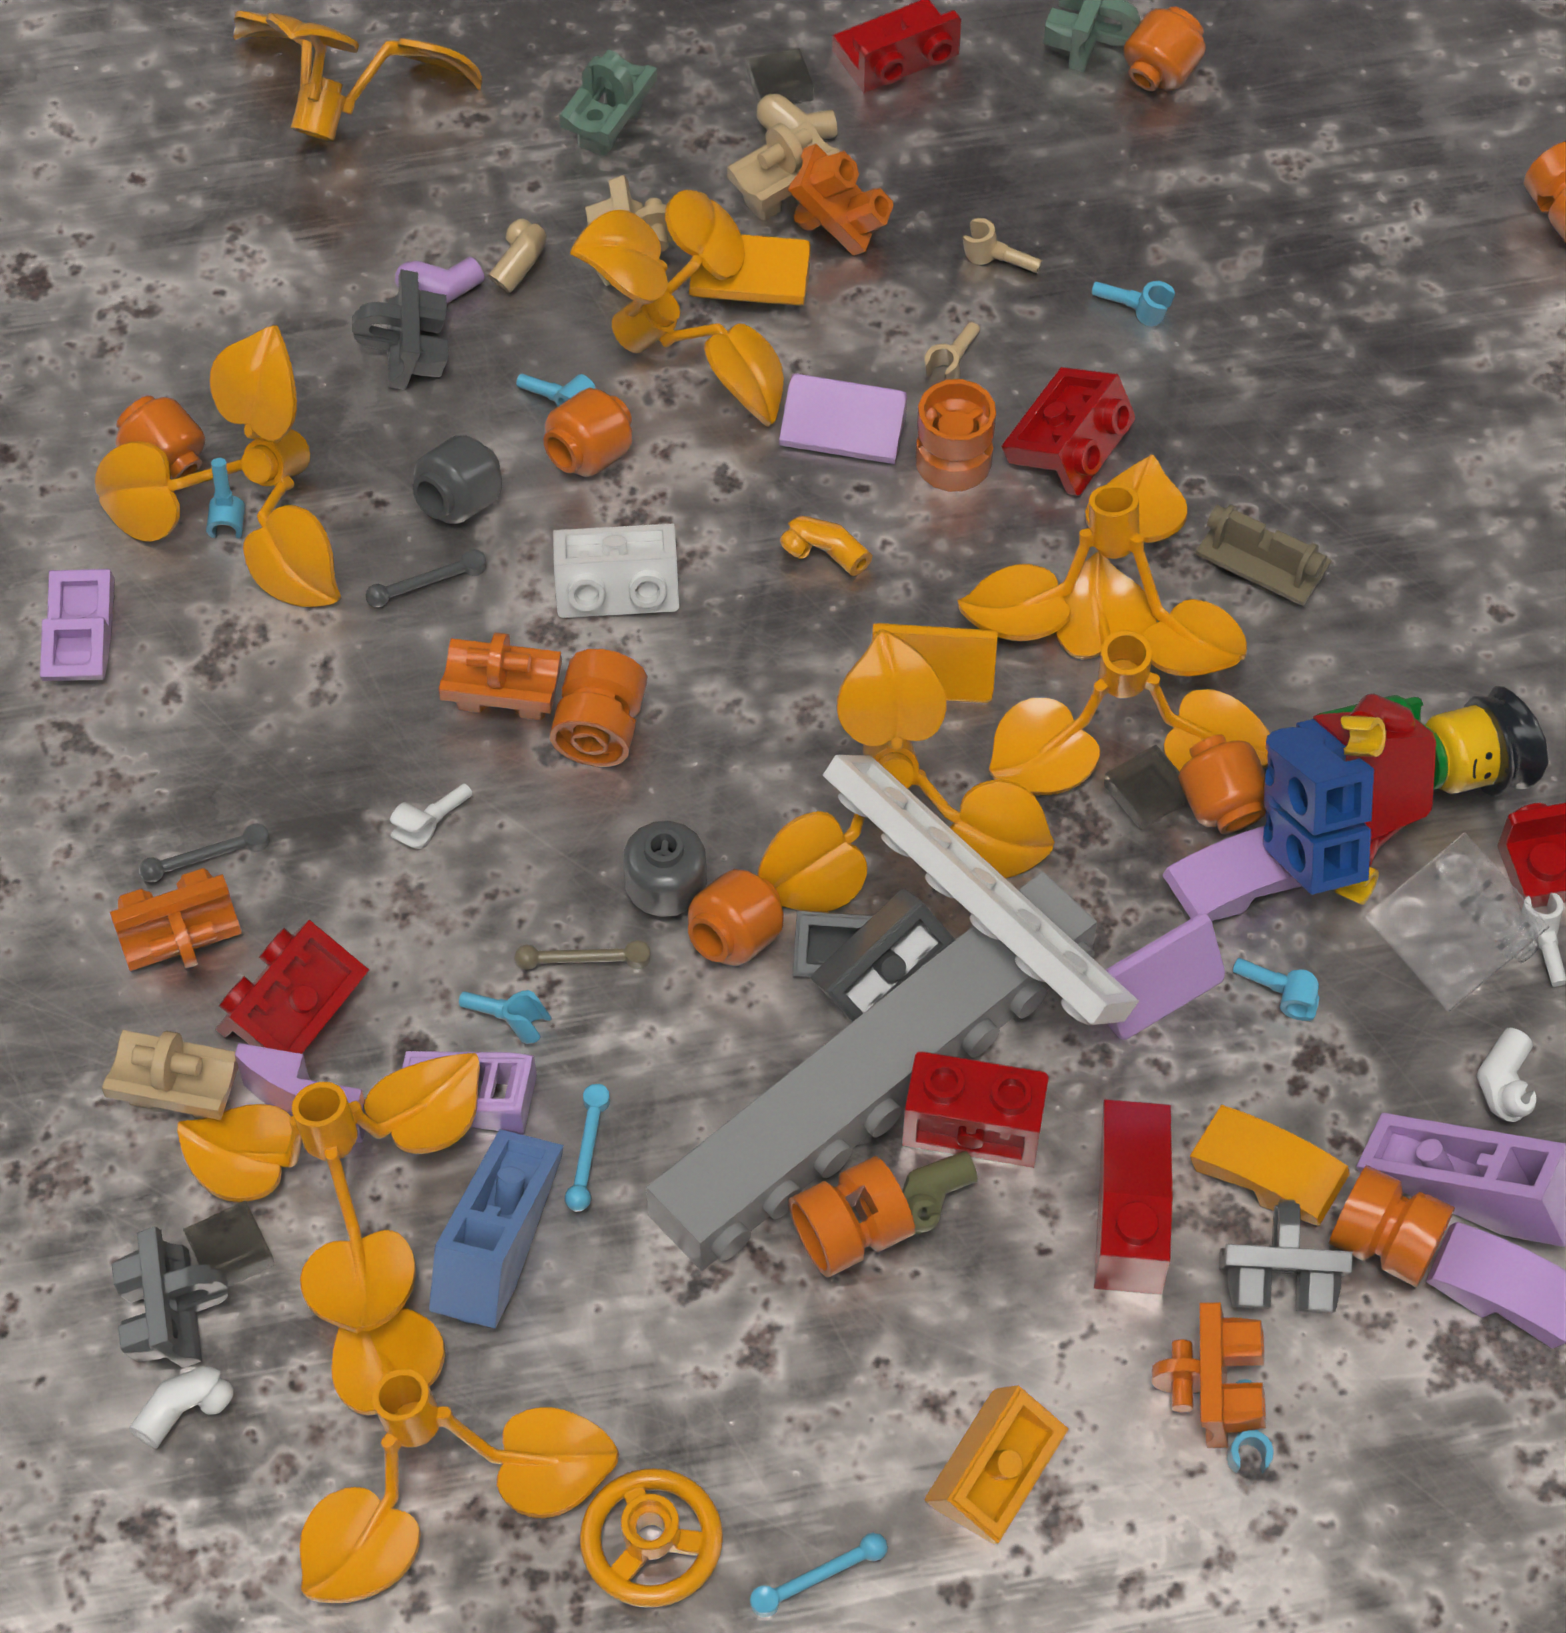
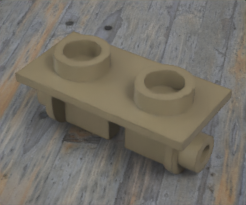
(1262, 556)

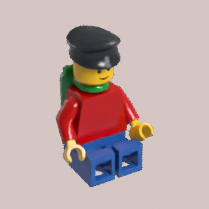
(1372, 767)

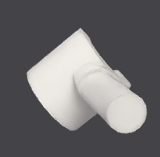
(418, 826)
(1548, 940)

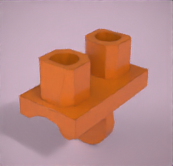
(832, 199)
(500, 676)
(175, 921)
(1223, 1404)

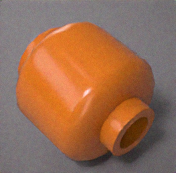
(1164, 49)
(167, 427)
(588, 432)
(1224, 784)
(735, 917)

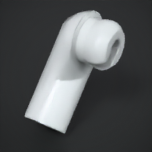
(1500, 1080)
(177, 1394)

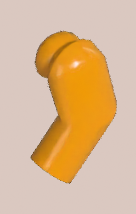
(828, 536)

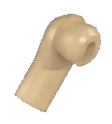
(778, 109)
(526, 245)

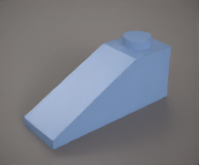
(493, 1229)

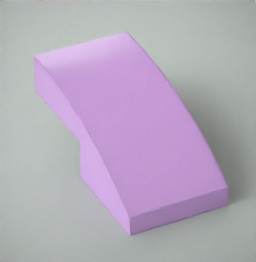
(77, 625)
(1227, 876)
(278, 1077)
(1502, 1278)

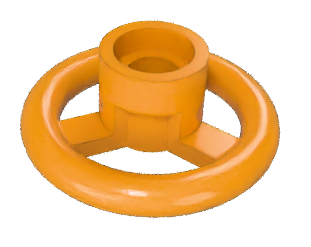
(654, 1510)

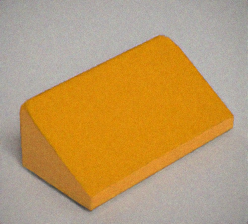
(771, 272)
(959, 657)
(997, 1463)

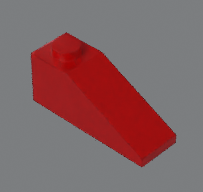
(1134, 1198)

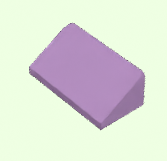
(843, 418)
(1169, 973)

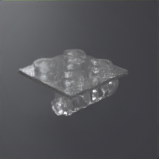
(1458, 922)

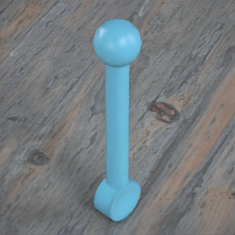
(595, 1100)
(766, 1599)

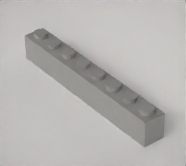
(850, 1087)

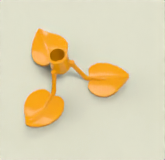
(321, 98)
(628, 257)
(255, 388)
(1129, 510)
(886, 705)
(1047, 748)
(243, 1154)
(362, 1544)

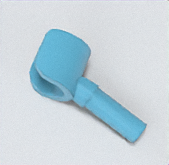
(1149, 305)
(553, 390)
(224, 507)
(1298, 988)
(518, 1011)
(1251, 1438)

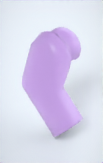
(449, 282)

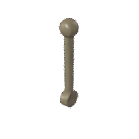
(635, 955)

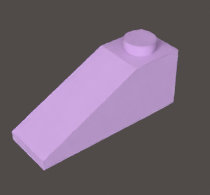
(1488, 1176)

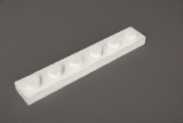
(993, 901)

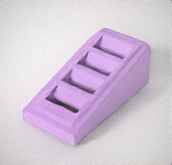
(505, 1068)

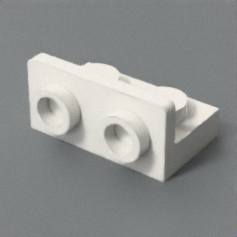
(615, 570)

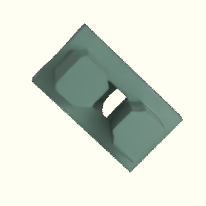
(1081, 31)
(623, 91)

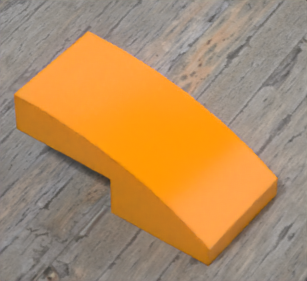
(1269, 1163)

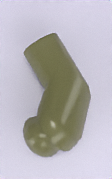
(928, 1186)

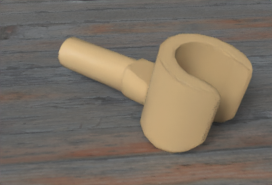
(985, 247)
(951, 354)

